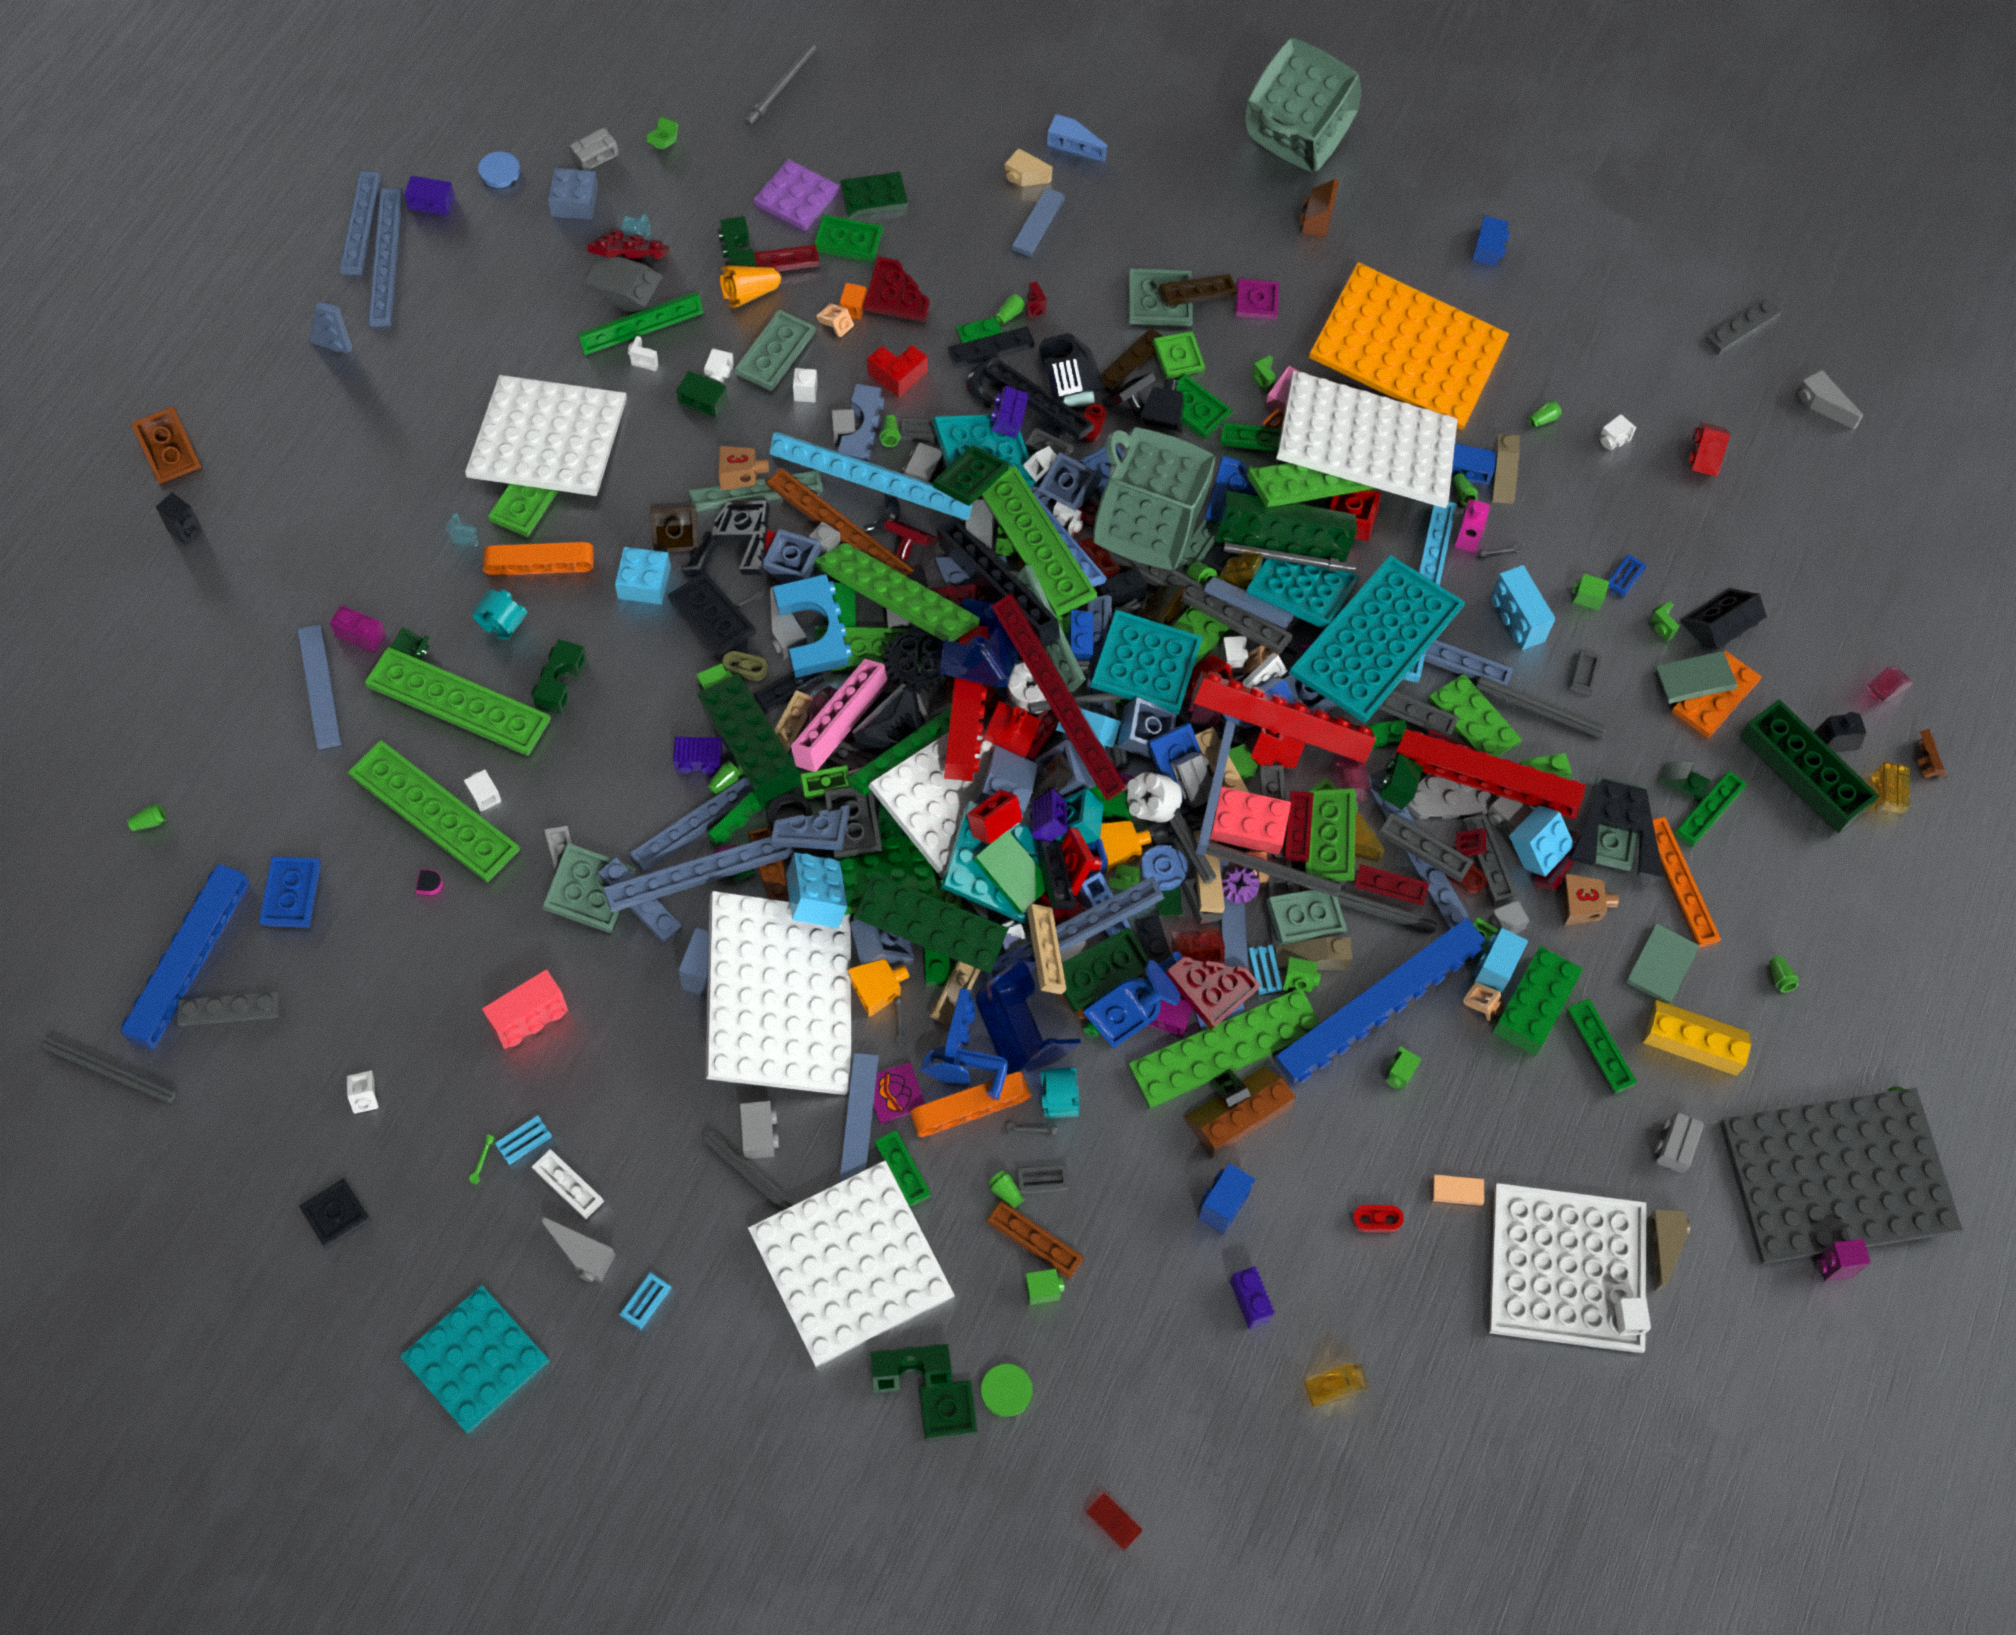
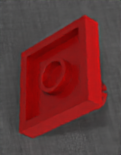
(1012, 729)
(1078, 859)

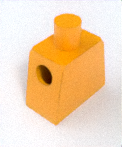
(1122, 843)
(877, 984)

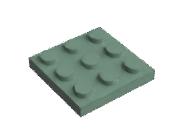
(1146, 302)
(579, 889)

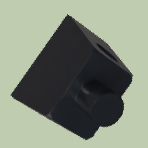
(1164, 408)
(1842, 732)

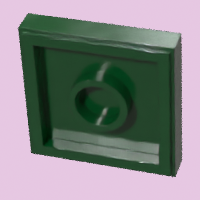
(948, 1410)

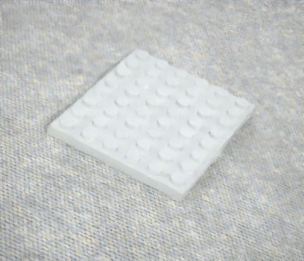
(1368, 439)
(777, 997)

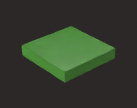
(1178, 355)

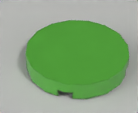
(1006, 1390)

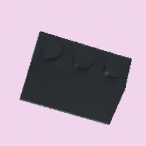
(1725, 617)

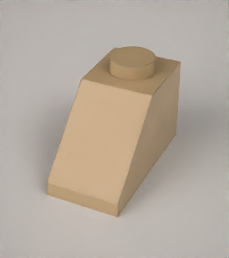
(1027, 170)

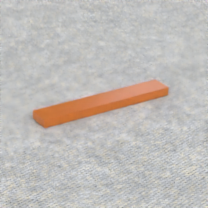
(1684, 887)

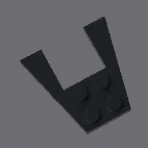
(735, 522)
(1624, 809)

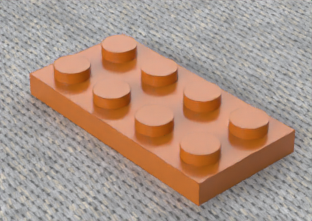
(1710, 711)

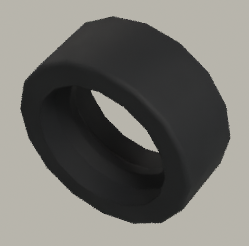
(785, 800)

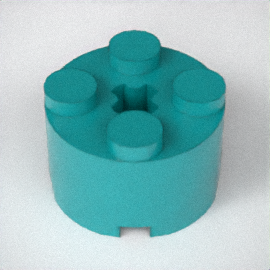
(499, 613)
(1060, 1092)

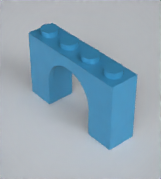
(815, 595)

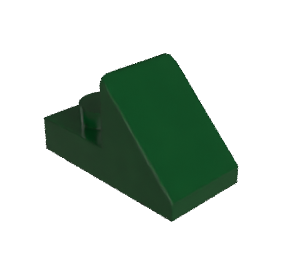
(1681, 779)

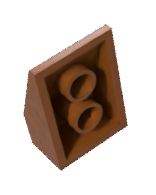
(166, 445)

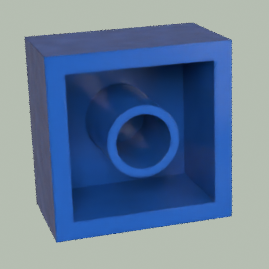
(1226, 1198)

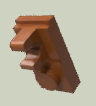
(1934, 761)

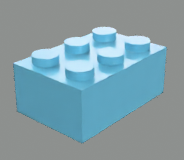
(1522, 607)
(816, 890)

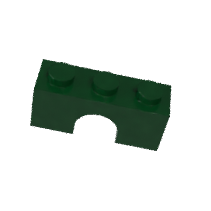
(736, 235)
(563, 660)
(929, 1361)

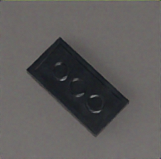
(711, 614)

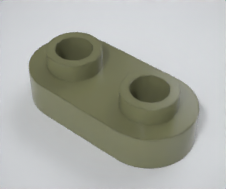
(746, 665)

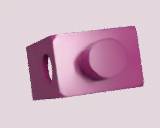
(1475, 519)

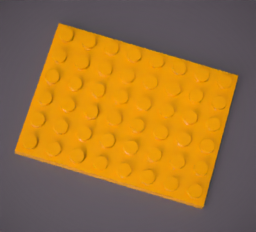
(1408, 345)

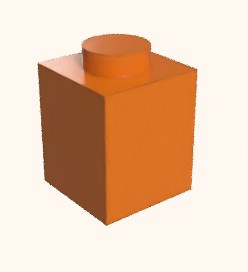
(853, 299)

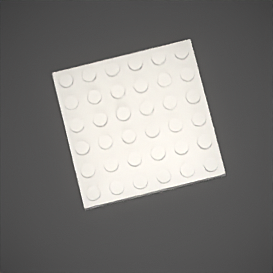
(546, 435)
(928, 804)
(850, 1263)
(1565, 1266)

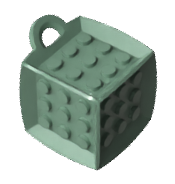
(1303, 104)
(1152, 497)

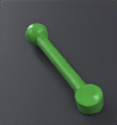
(474, 1177)

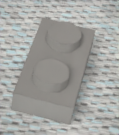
(556, 842)

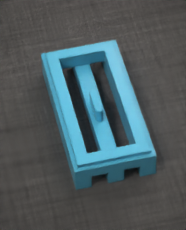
(1274, 969)
(519, 1132)
(654, 1305)

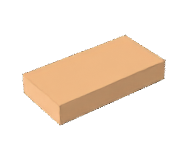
(1458, 1190)

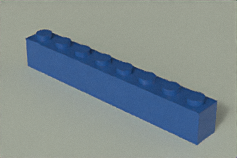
(184, 957)

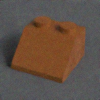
(1319, 209)

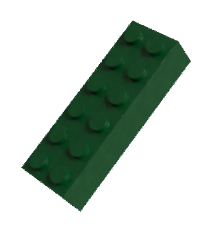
(1285, 527)
(749, 739)
(1809, 766)
(931, 923)

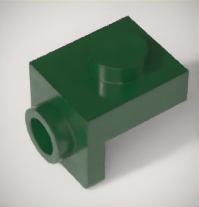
(410, 643)

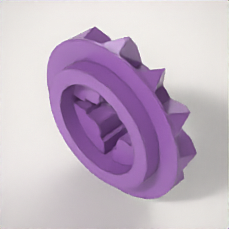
(1246, 893)

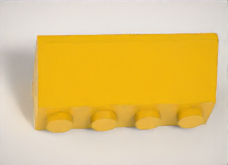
(1698, 1038)

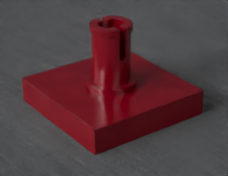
(909, 536)

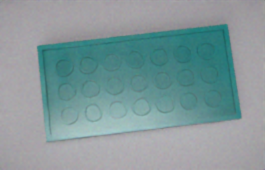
(1377, 638)

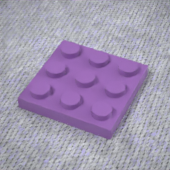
(796, 195)

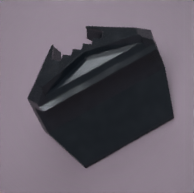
(1069, 366)
(886, 721)

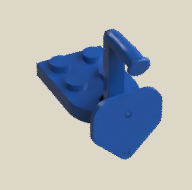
(1125, 1012)
(954, 1055)

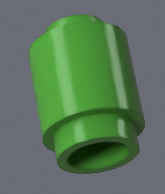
(1200, 573)

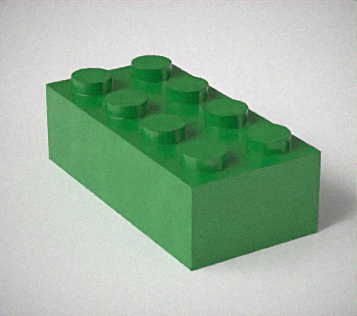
(1537, 1000)

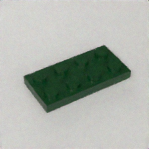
(1102, 968)

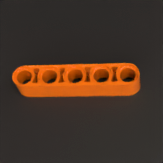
(538, 558)
(968, 1105)

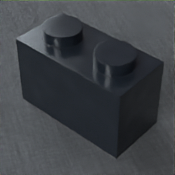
(179, 519)
(1124, 587)

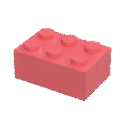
(1250, 820)
(525, 1009)

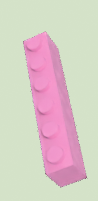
(839, 715)

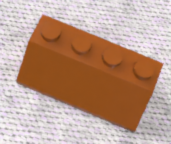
(1223, 1126)

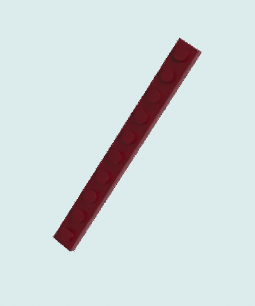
(1059, 697)

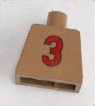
(739, 467)
(1585, 899)

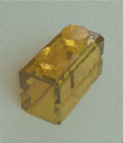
(1893, 788)

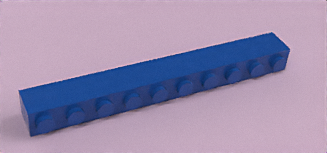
(1379, 1002)

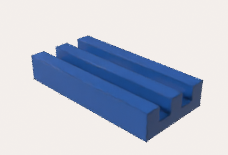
(1617, 588)

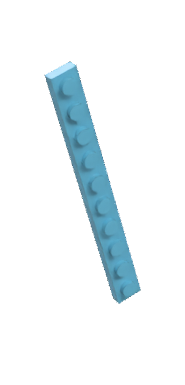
(866, 474)
(1433, 559)

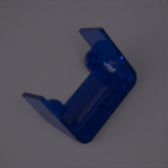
(982, 660)
(1011, 1022)

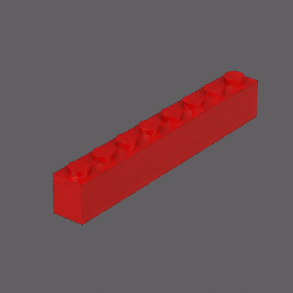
(1283, 716)
(965, 722)
(1493, 774)

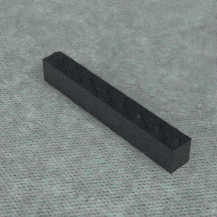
(995, 578)

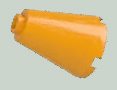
(747, 283)

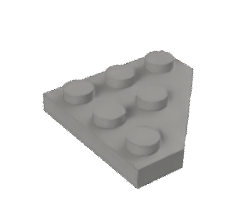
(1448, 799)

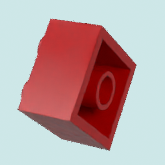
(1364, 505)

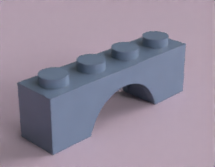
(866, 406)

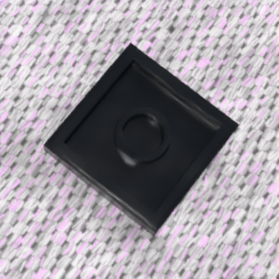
(334, 1213)

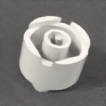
(1024, 688)
(1153, 797)

